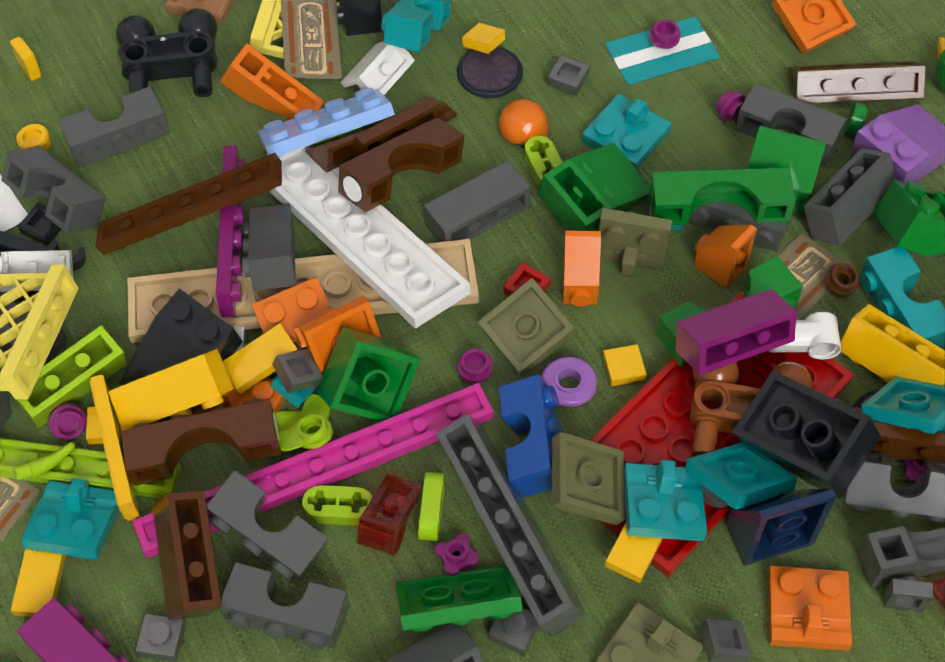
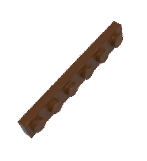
(189, 204)

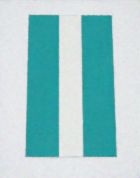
(642, 60)

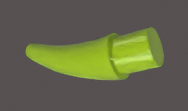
(40, 466)

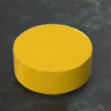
(33, 136)

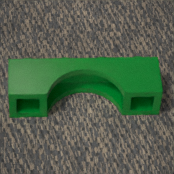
(761, 192)
(766, 276)

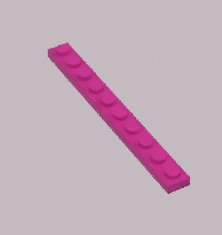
(349, 454)

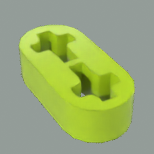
(534, 161)
(338, 504)
(431, 506)

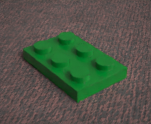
(457, 598)

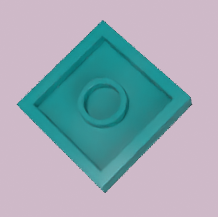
(630, 127)
(909, 405)
(740, 475)
(663, 502)
(71, 520)

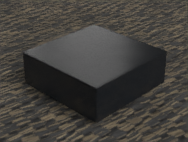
(38, 226)

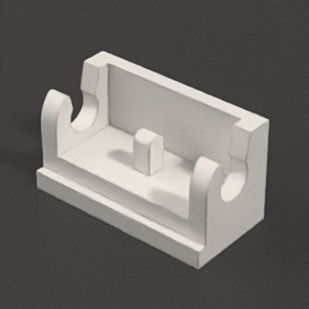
(33, 263)

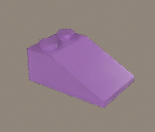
(910, 137)

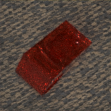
(386, 515)

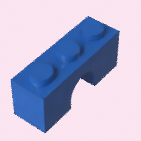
(530, 407)

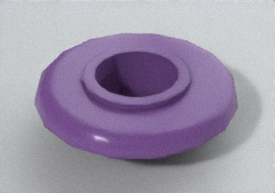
(572, 368)

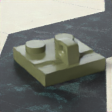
(633, 240)
(527, 327)
(588, 478)
(650, 639)

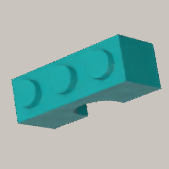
(411, 21)
(887, 279)

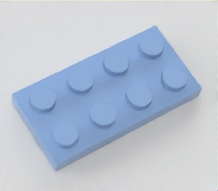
(333, 120)

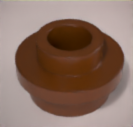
(847, 274)

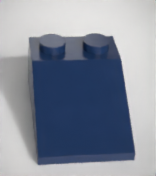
(779, 524)

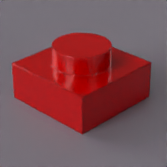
(523, 275)

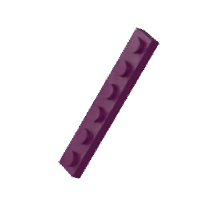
(230, 242)

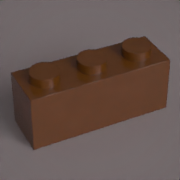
(186, 555)

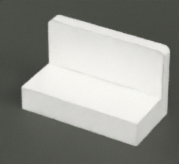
(379, 68)

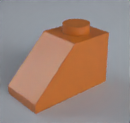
(725, 252)
(581, 267)

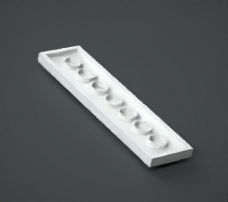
(370, 242)

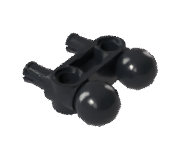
(169, 56)

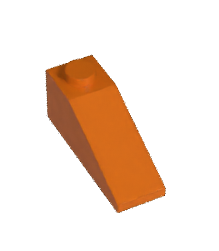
(267, 85)

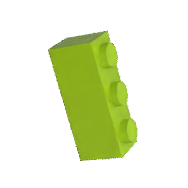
(69, 374)

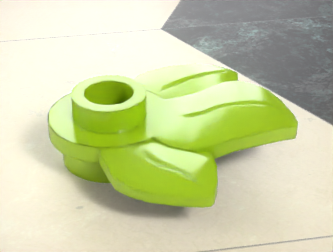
(305, 427)

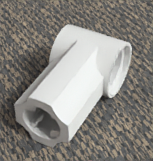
(815, 335)

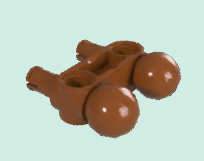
(731, 399)

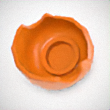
(522, 121)

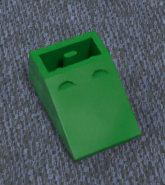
(589, 183)
(913, 217)

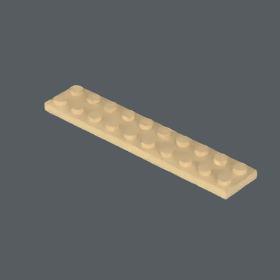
(338, 281)

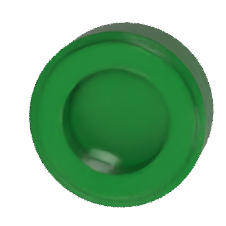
(856, 118)

